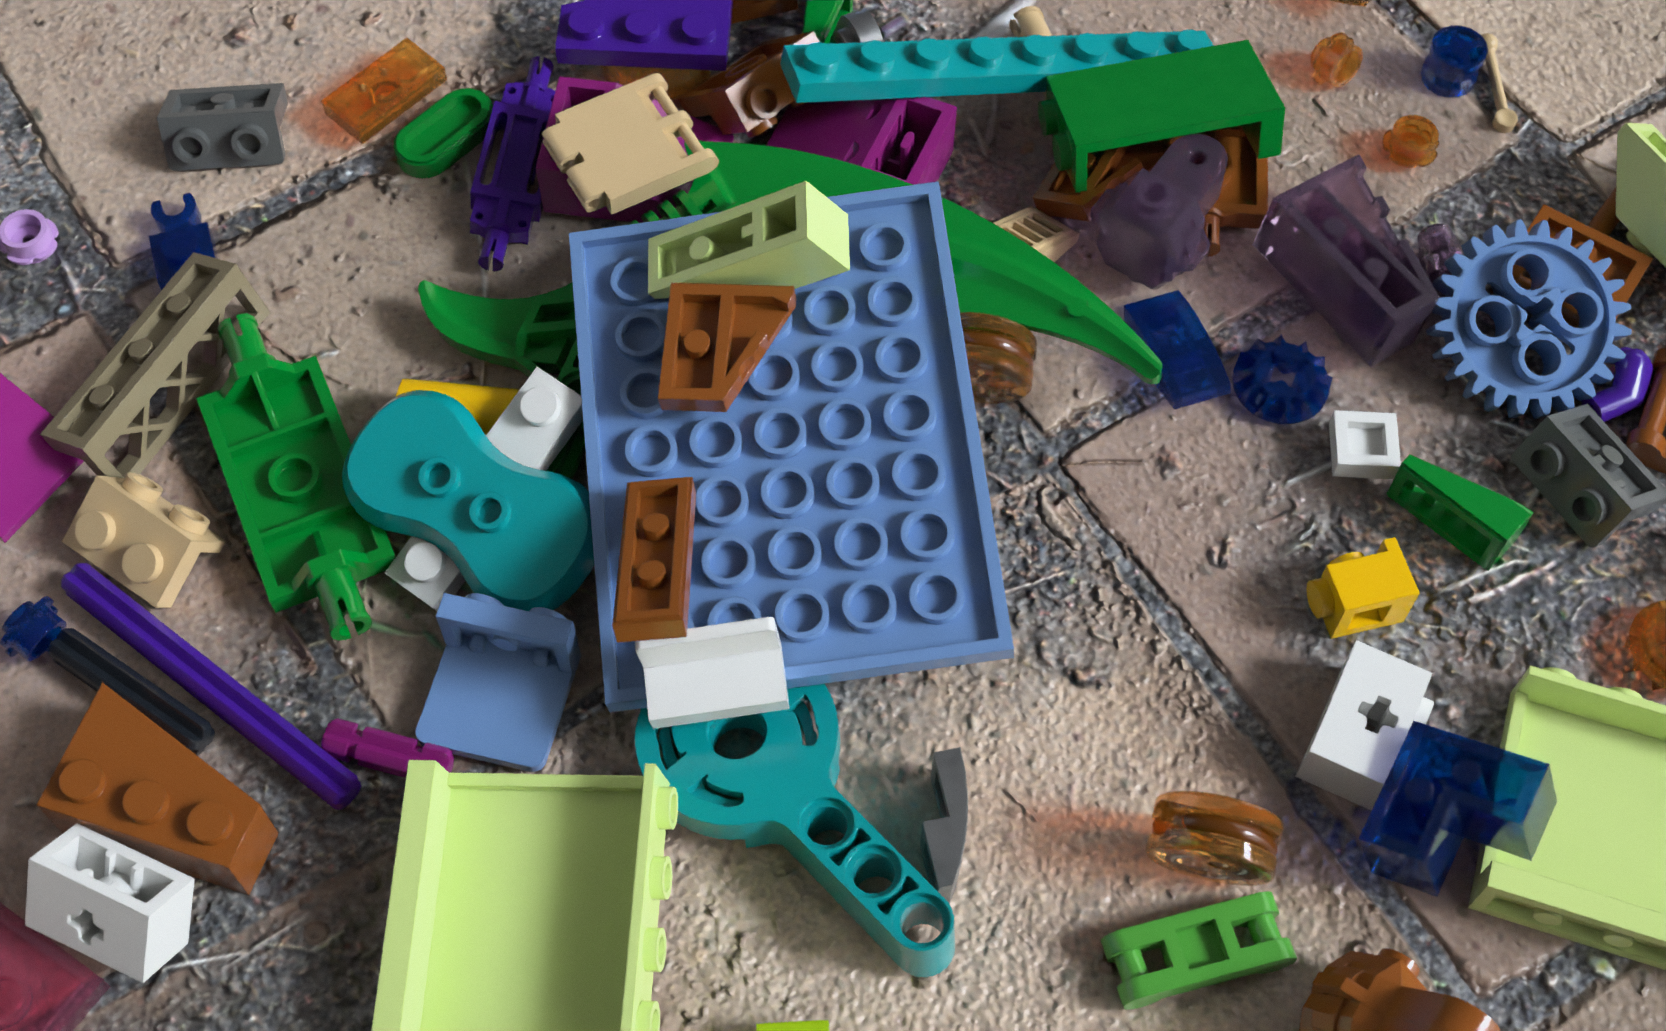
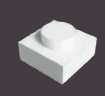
(1364, 444)

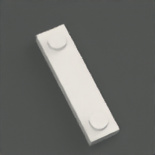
(528, 432)

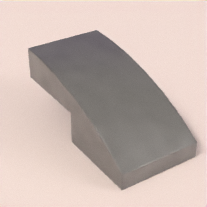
(945, 837)

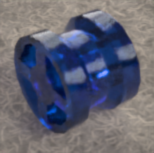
(1454, 61)

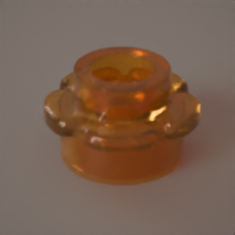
(1336, 60)
(1412, 141)

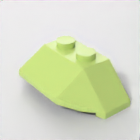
(1642, 187)

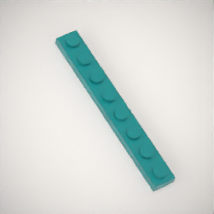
(962, 65)

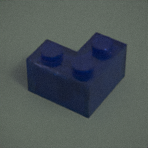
(1452, 791)

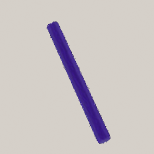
(212, 686)

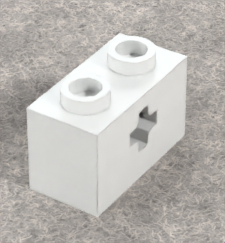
(1371, 691)
(109, 902)

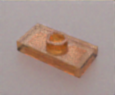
(384, 90)

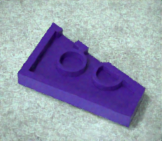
(645, 33)

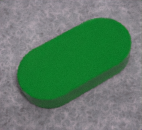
(443, 133)

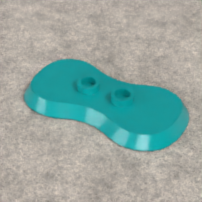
(438, 478)

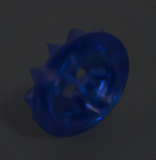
(1276, 400)

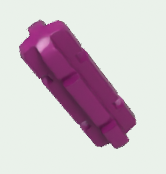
(380, 748)

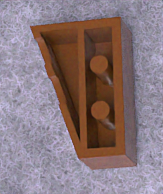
(157, 797)

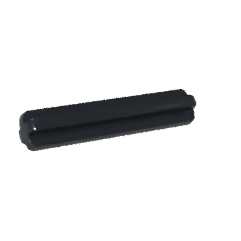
(95, 665)

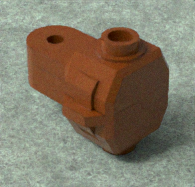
(1384, 995)

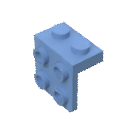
(499, 681)

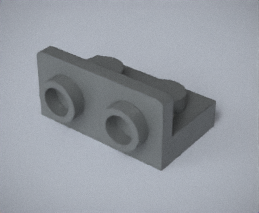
(223, 126)
(1588, 474)

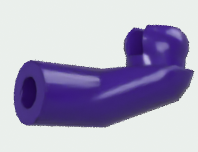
(1628, 386)

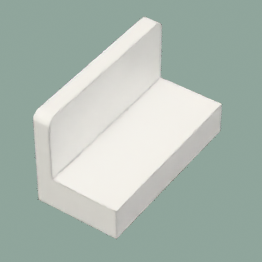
(714, 673)

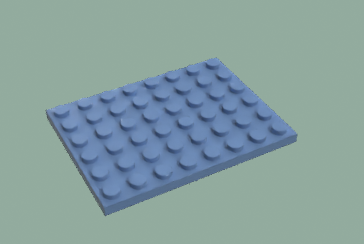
(836, 480)

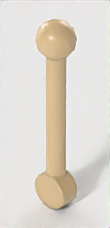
(1505, 118)

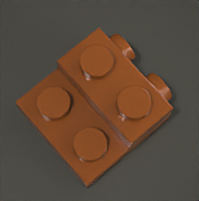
(748, 91)

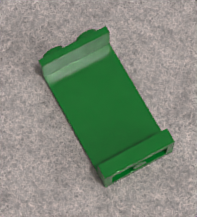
(1160, 101)

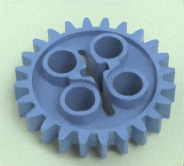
(1557, 276)

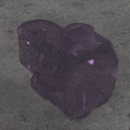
(1157, 217)

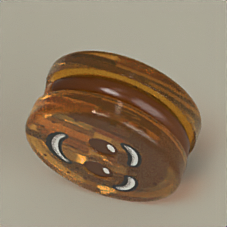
(998, 357)
(1214, 838)

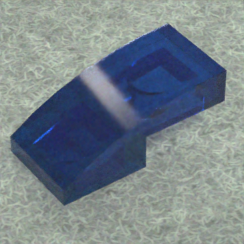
(1177, 337)

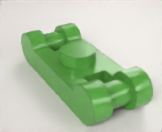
(1198, 949)

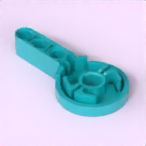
(790, 801)

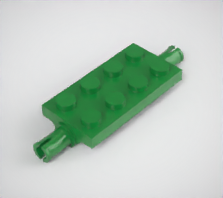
(284, 471)

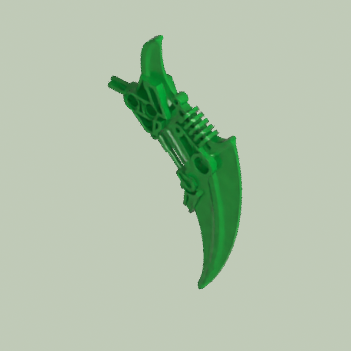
(989, 265)

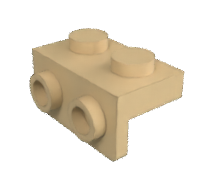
(140, 536)

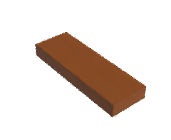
(655, 560)

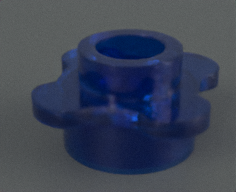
(31, 629)

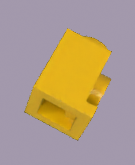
(1363, 591)

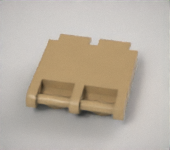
(623, 148)

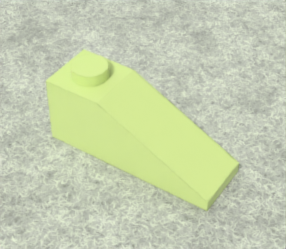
(772, 240)

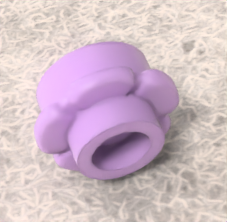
(27, 237)

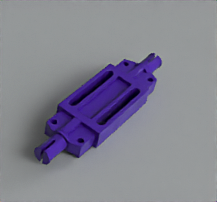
(505, 208)

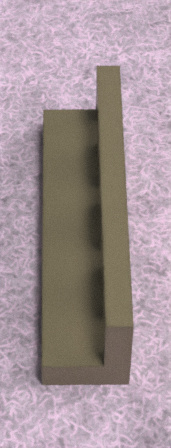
(153, 357)

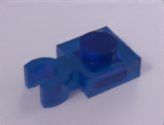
(178, 238)

